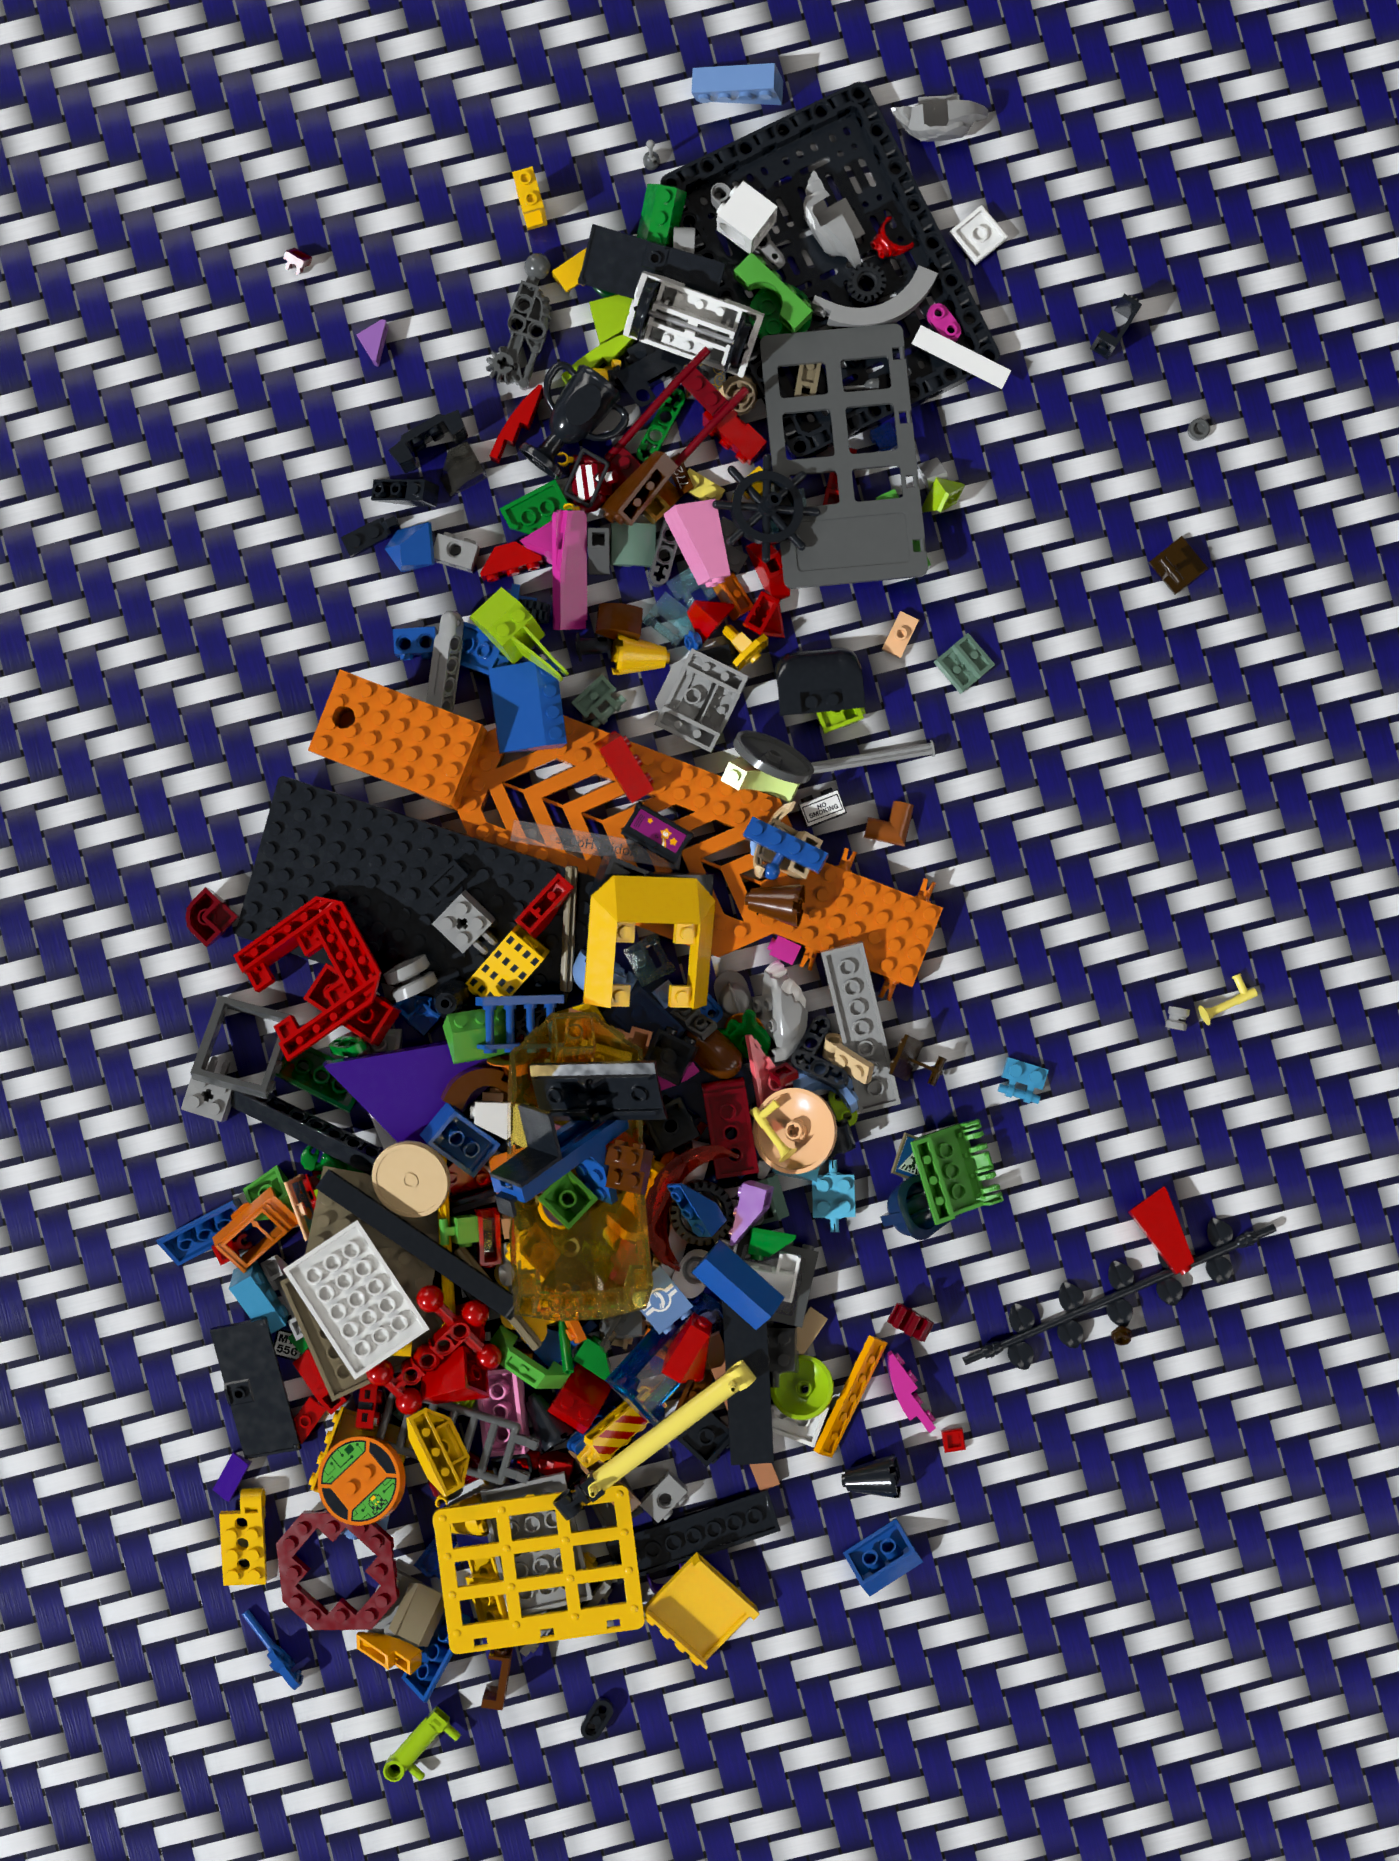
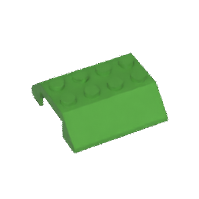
(953, 1171)

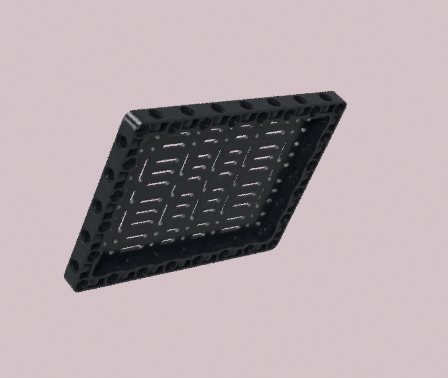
(898, 193)

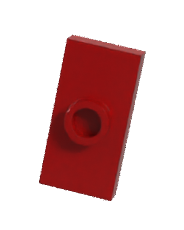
(308, 1418)

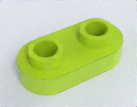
(839, 1109)

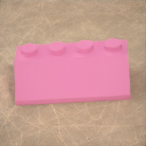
(506, 1401)

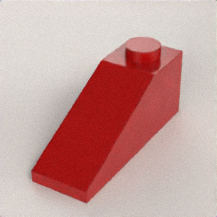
(544, 906)

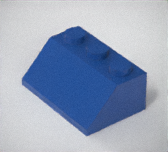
(882, 1557)

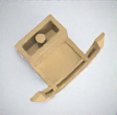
(787, 866)

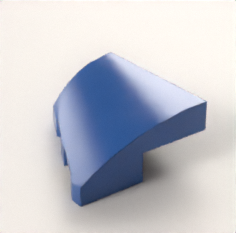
(419, 1013)

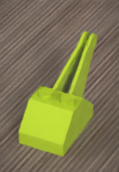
(514, 631)

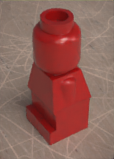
(550, 1462)

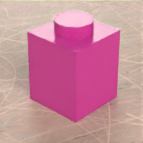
(783, 949)

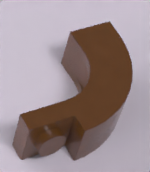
(470, 1079)

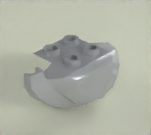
(940, 117)

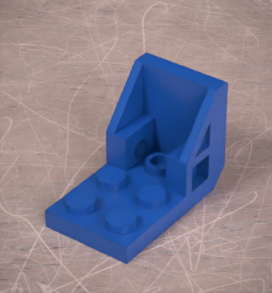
(480, 653)

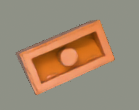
(733, 593)

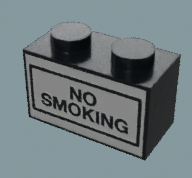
(822, 808)

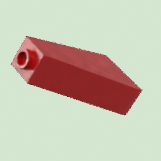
(1162, 1228)

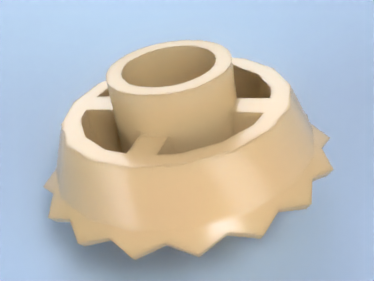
(733, 385)

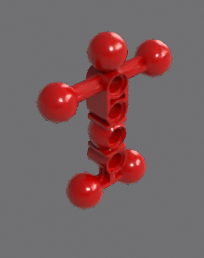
(431, 1299)

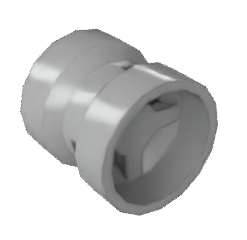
(1177, 1018)

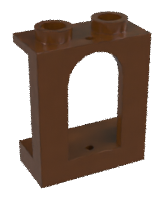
(495, 1696)

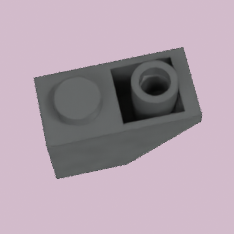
(599, 551)

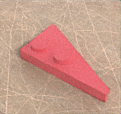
(760, 1066)

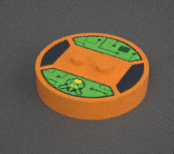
(361, 1480)

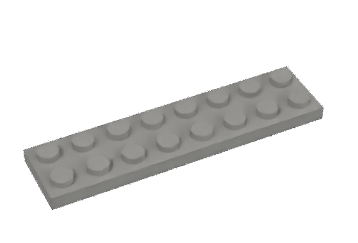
(860, 1022)

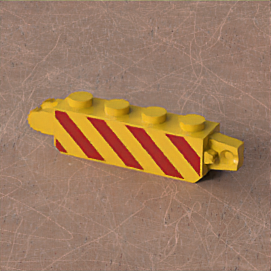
(611, 1434)

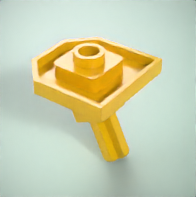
(748, 650)

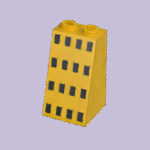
(508, 965)

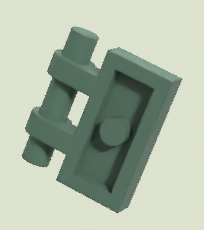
(594, 696)

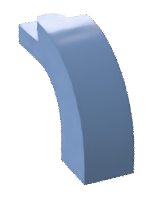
(846, 1094)

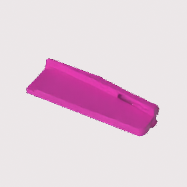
(569, 569)

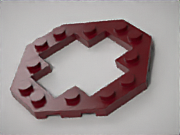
(343, 1615)

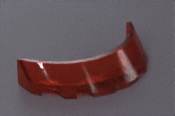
(659, 1196)

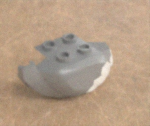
(834, 225)
(781, 1010)

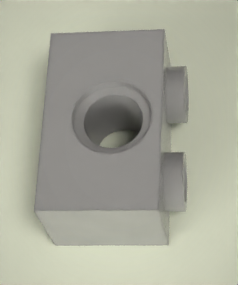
(464, 561)
(667, 1484)

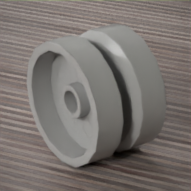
(411, 980)

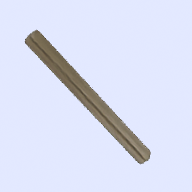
(568, 934)
(517, 1322)

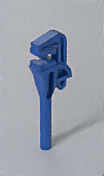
(281, 1661)

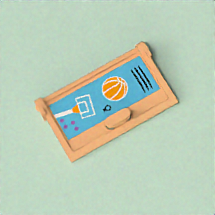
(301, 1203)

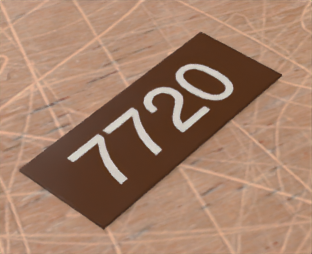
(681, 478)

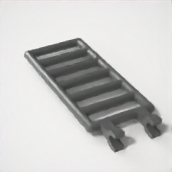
(475, 1415)

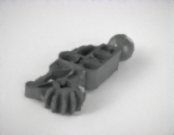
(535, 317)

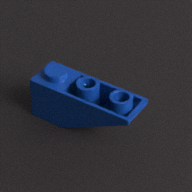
(699, 1211)

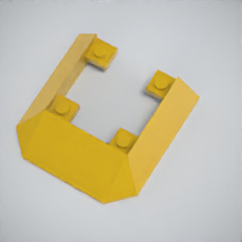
(648, 899)

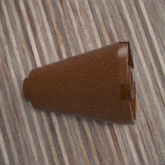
(778, 902)

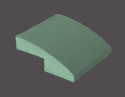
(632, 544)
(964, 663)

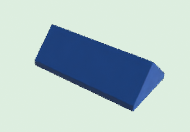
(197, 1235)
(738, 1285)
(434, 1661)

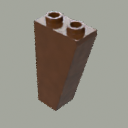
(639, 489)

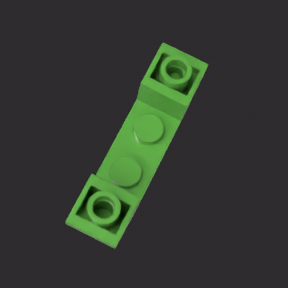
(524, 1366)

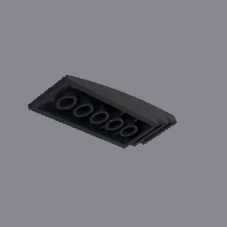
(751, 1408)

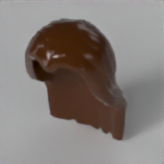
(717, 1055)

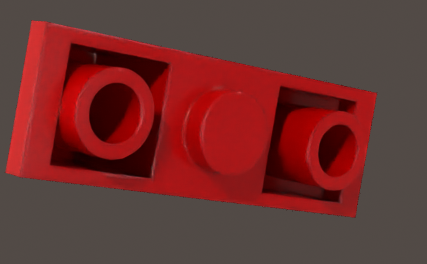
(509, 560)
(769, 573)

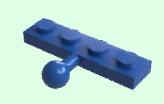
(784, 846)

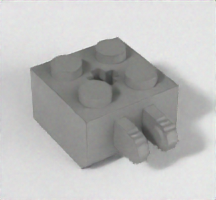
(462, 935)
(196, 1096)

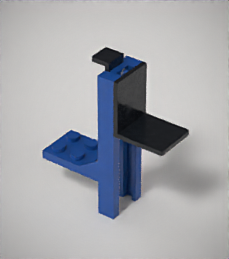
(543, 1162)

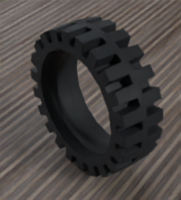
(726, 1206)

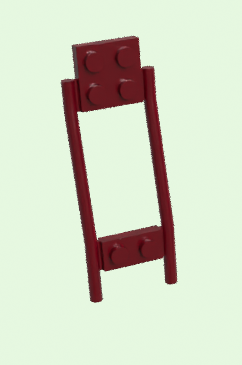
(703, 392)

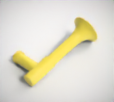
(1245, 995)
(760, 1118)

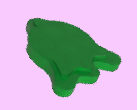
(736, 1033)

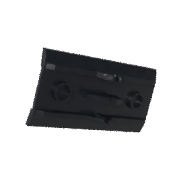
(599, 1090)

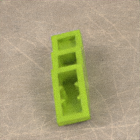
(602, 354)

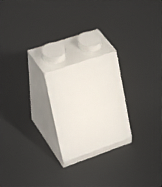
(490, 1116)

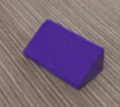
(231, 1476)

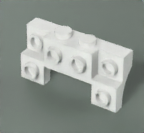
(782, 1276)

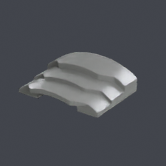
(699, 699)

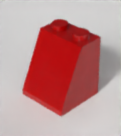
(455, 1379)

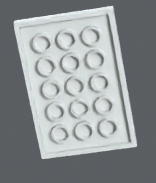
(356, 1299)

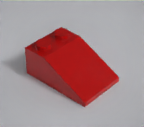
(580, 1399)

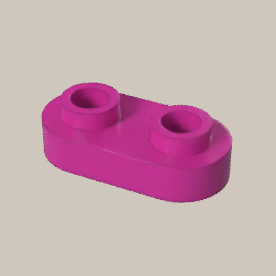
(942, 323)

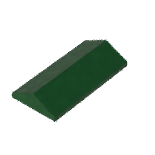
(310, 1075)

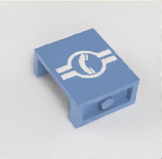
(665, 1303)

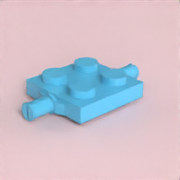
(834, 1196)

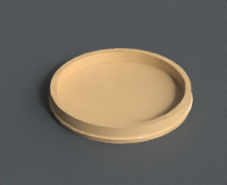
(411, 1179)

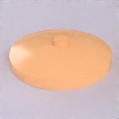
(801, 1123)

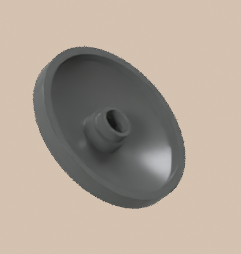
(773, 756)

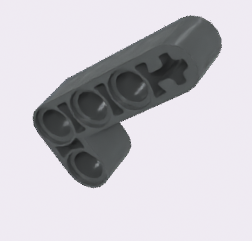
(670, 548)

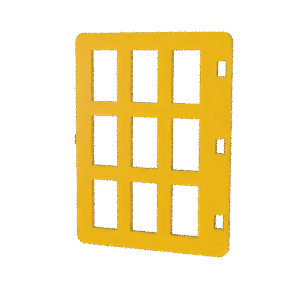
(526, 1630)

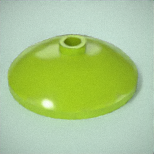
(800, 1405)

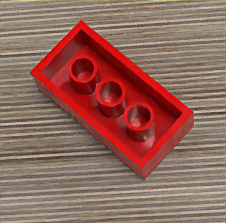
(369, 1024)

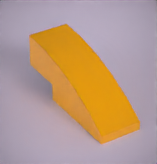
(390, 1651)

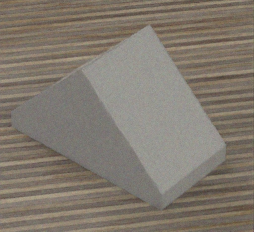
(930, 470)

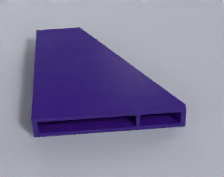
(402, 1085)

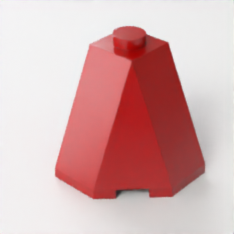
(688, 1351)

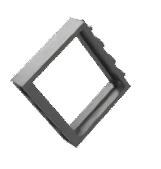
(199, 1070)

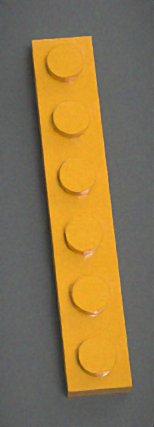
(850, 1396)

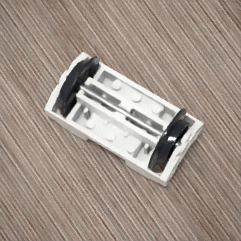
(676, 321)

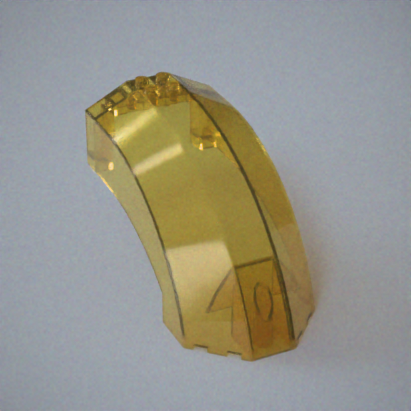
(605, 1257)

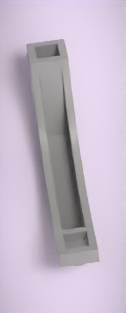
(881, 314)

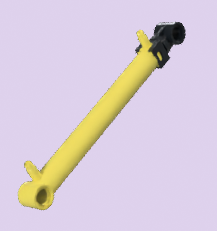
(596, 1482)

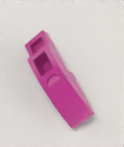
(903, 1386)

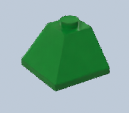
(766, 1243)
(592, 1358)

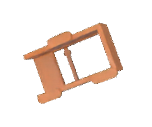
(274, 1209)

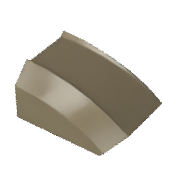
(418, 1614)

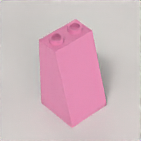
(701, 540)

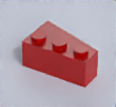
(738, 437)
(625, 766)

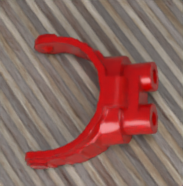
(886, 247)

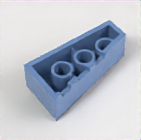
(738, 84)

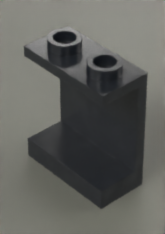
(1105, 342)

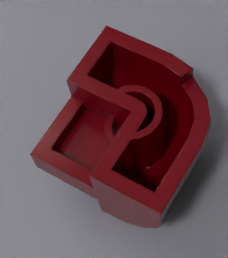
(209, 917)

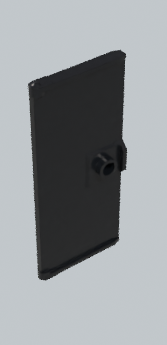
(618, 259)
(255, 1388)

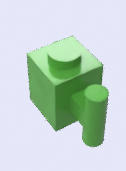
(462, 1230)

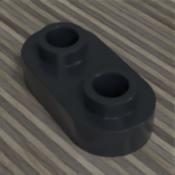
(598, 1718)

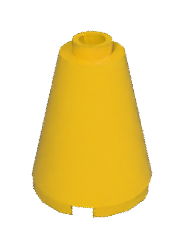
(637, 656)

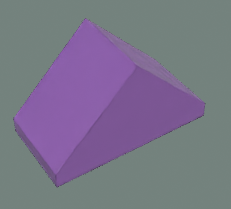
(373, 340)

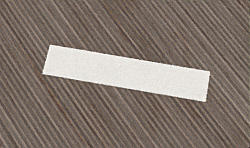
(961, 357)

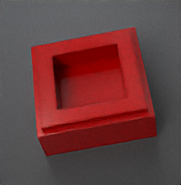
(953, 1440)

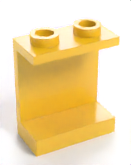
(530, 198)

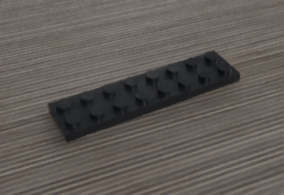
(701, 1532)

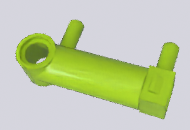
(417, 1744)

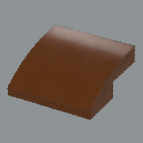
(619, 619)

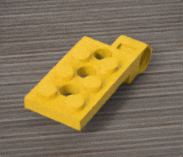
(253, 1511)

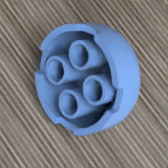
(619, 976)

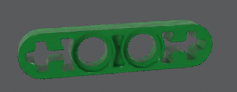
(660, 426)

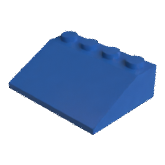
(527, 708)

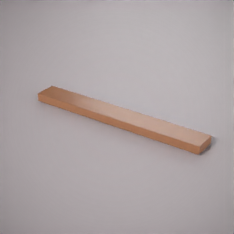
(764, 1473)

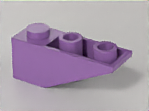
(752, 1205)

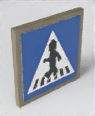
(905, 1161)

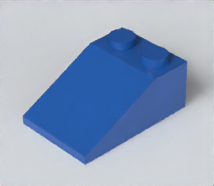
(459, 1139)

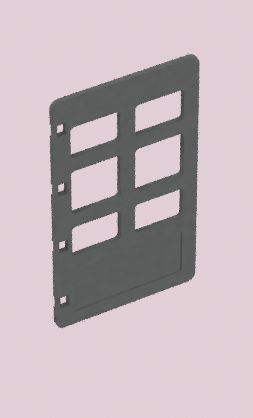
(848, 538)

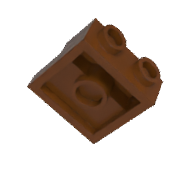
(628, 1167)

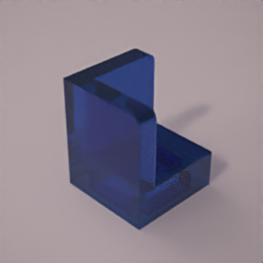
(884, 437)

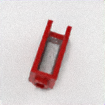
(489, 1237)

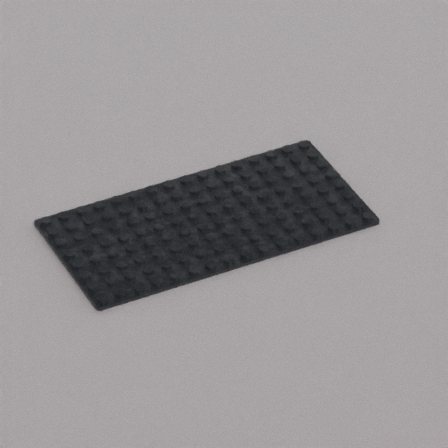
(378, 868)

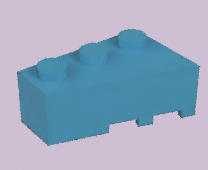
(258, 1296)

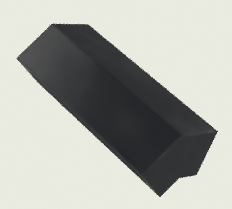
(472, 1199)

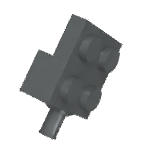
(782, 1353)

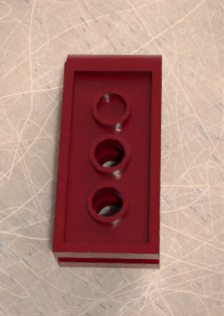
(728, 1107)

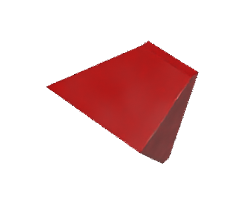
(708, 616)
(765, 616)

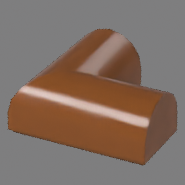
(894, 830)

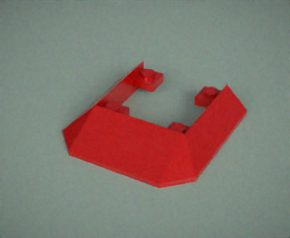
(314, 926)

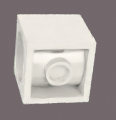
(746, 217)

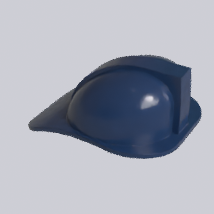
(910, 1210)

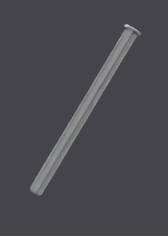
(874, 758)

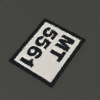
(284, 1347)

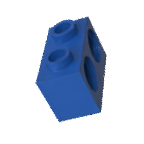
(416, 636)

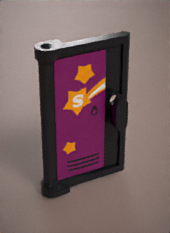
(657, 831)

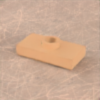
(900, 634)

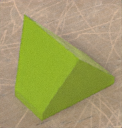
(942, 495)

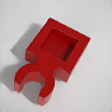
(234, 1245)

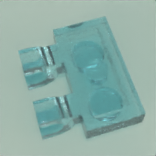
(684, 584)

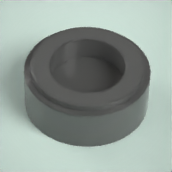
(1198, 429)

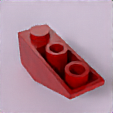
(308, 1370)

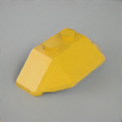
(438, 1449)

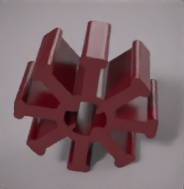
(910, 1322)

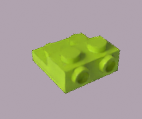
(837, 719)

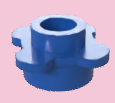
(693, 640)

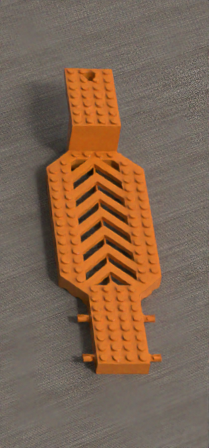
(460, 765)

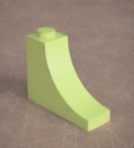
(745, 776)

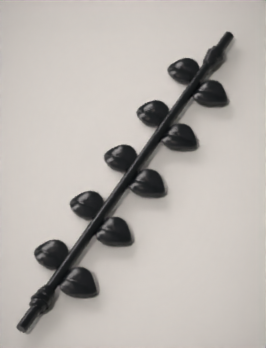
(1118, 1309)

